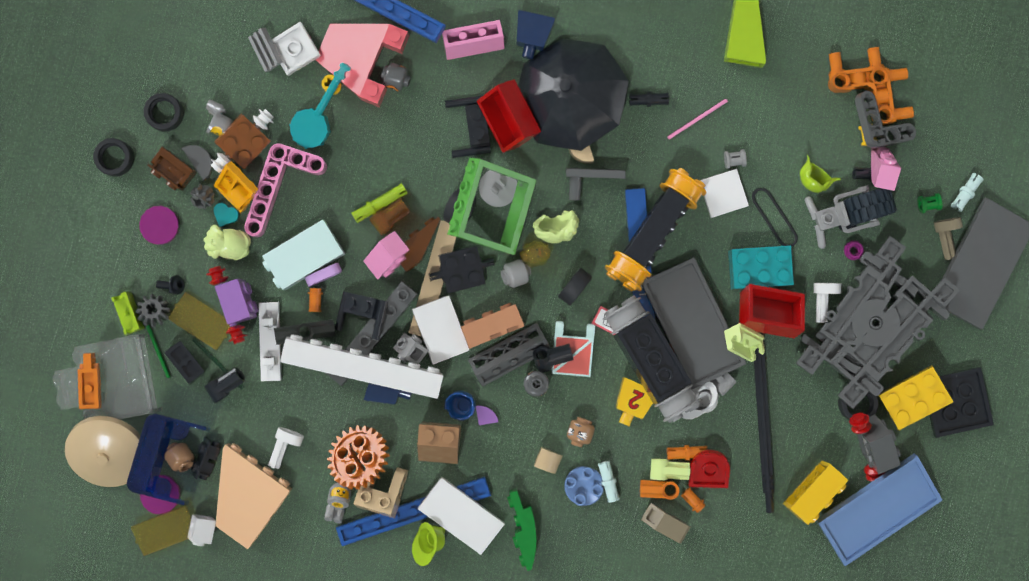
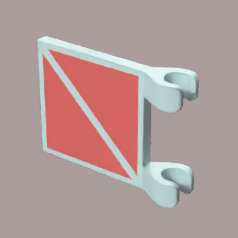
(581, 350)

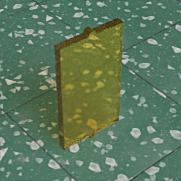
(200, 321)
(162, 530)

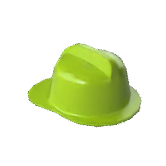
(427, 542)

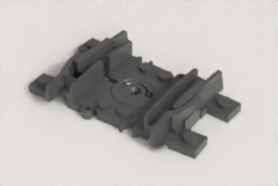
(873, 344)

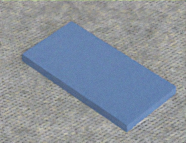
(879, 509)

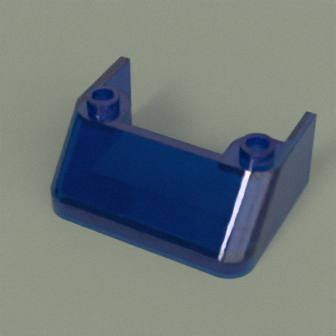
(150, 456)

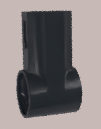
(547, 358)
(220, 387)

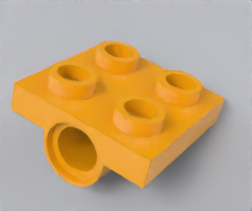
(236, 186)

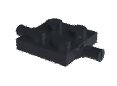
(461, 269)

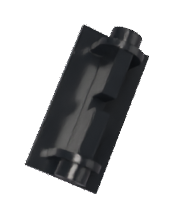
(202, 466)

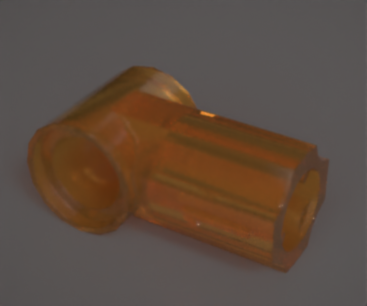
(385, 219)

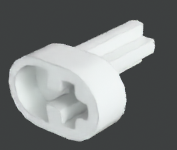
(822, 291)
(284, 437)

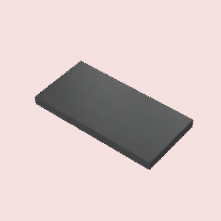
(985, 261)
(691, 322)

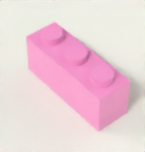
(473, 39)
(386, 256)

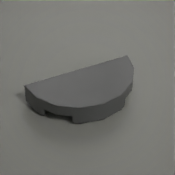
(200, 159)

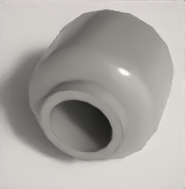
(515, 273)

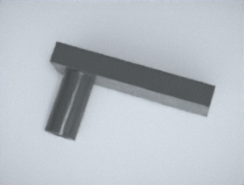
(576, 173)

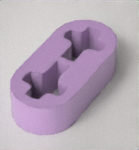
(323, 274)

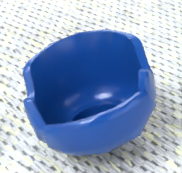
(460, 405)

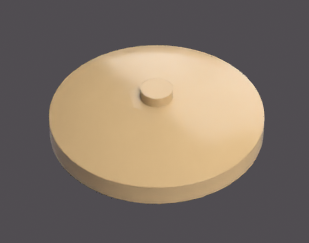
(102, 450)

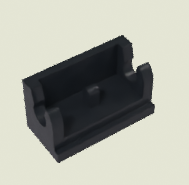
(184, 362)

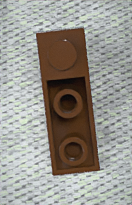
(419, 243)

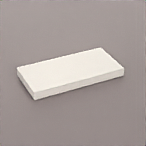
(461, 515)

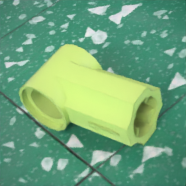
(664, 469)

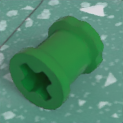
(929, 203)

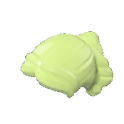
(558, 228)
(227, 243)

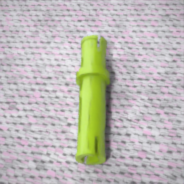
(379, 203)

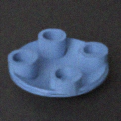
(583, 486)

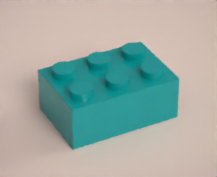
(761, 267)

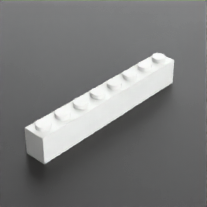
(361, 367)

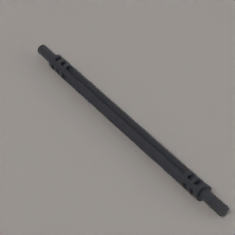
(764, 429)

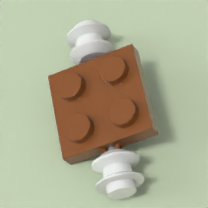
(242, 141)

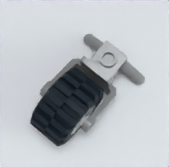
(852, 211)

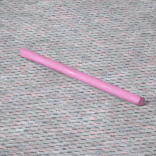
(697, 119)

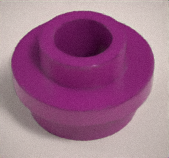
(859, 250)

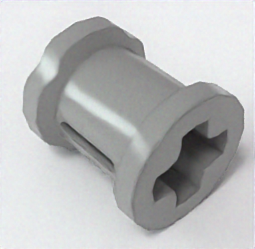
(735, 158)

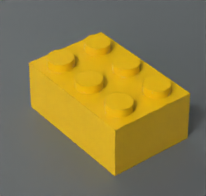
(915, 397)
(816, 492)

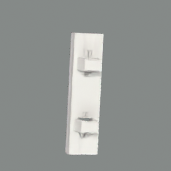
(270, 367)

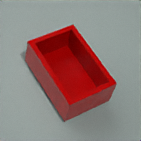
(508, 116)
(772, 311)

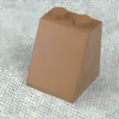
(438, 442)

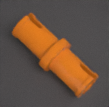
(684, 452)

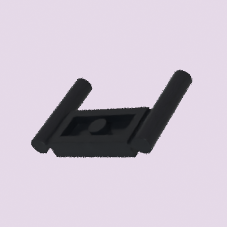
(476, 127)
(362, 306)

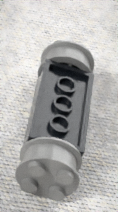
(652, 359)

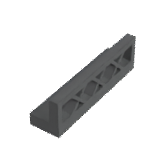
(510, 358)

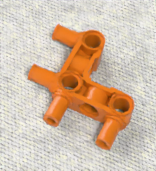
(865, 79)

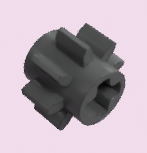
(202, 196)

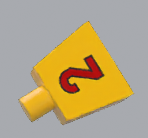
(632, 401)

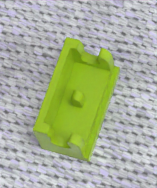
(126, 307)

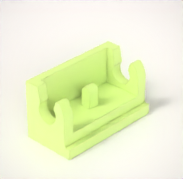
(744, 341)

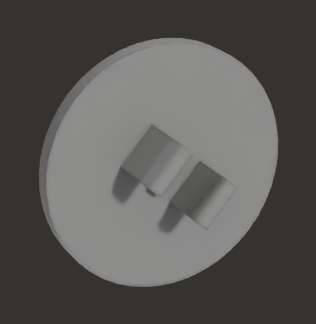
(497, 189)

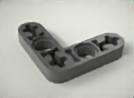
(876, 129)

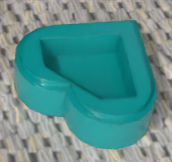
(225, 215)

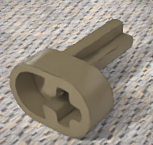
(944, 229)

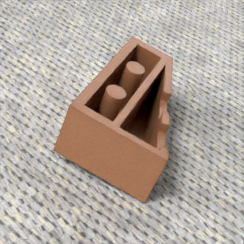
(492, 325)

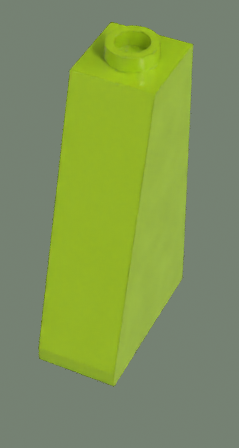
(745, 35)

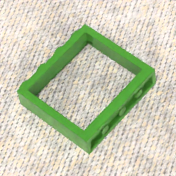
(516, 214)

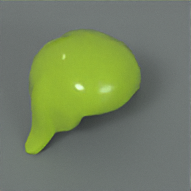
(815, 178)

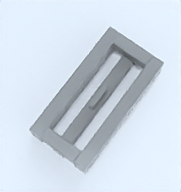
(263, 51)

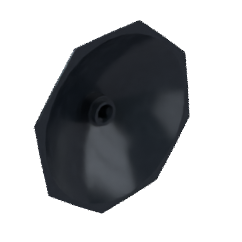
(574, 93)

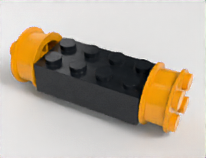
(678, 195)

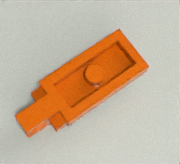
(89, 383)

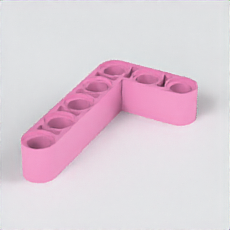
(275, 182)

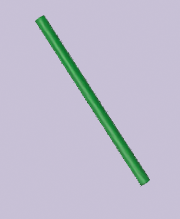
(158, 351)

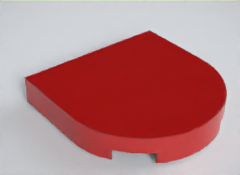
(709, 470)

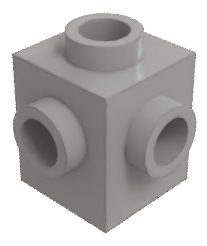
(410, 348)

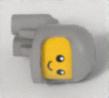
(219, 121)
(337, 501)

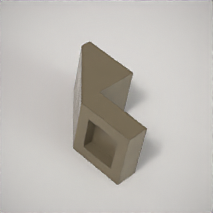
(665, 523)

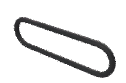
(780, 211)

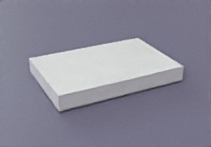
(440, 329)

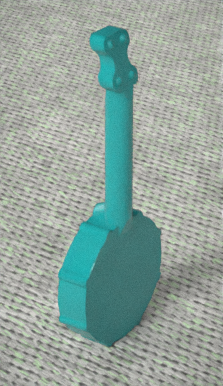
(311, 126)

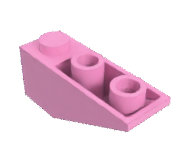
(884, 168)

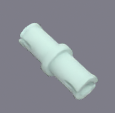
(967, 192)
(608, 481)

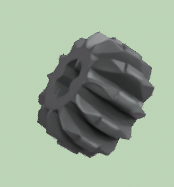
(146, 316)

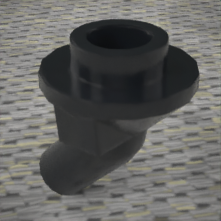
(175, 284)

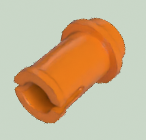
(315, 300)
(693, 500)

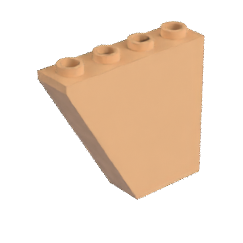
(247, 495)

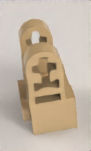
(379, 501)

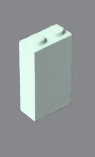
(303, 255)

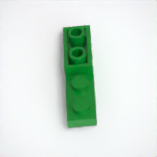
(526, 536)

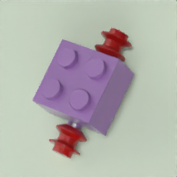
(235, 302)

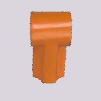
(656, 489)

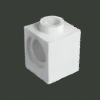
(201, 529)

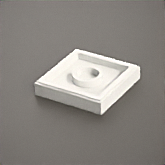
(295, 48)
(724, 193)

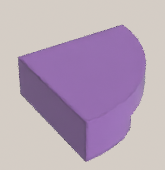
(485, 415)

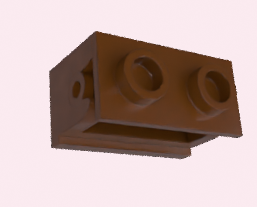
(172, 169)

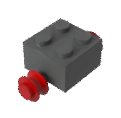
(876, 444)

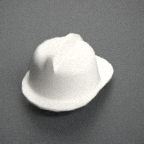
(709, 400)

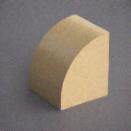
(584, 156)
(548, 460)

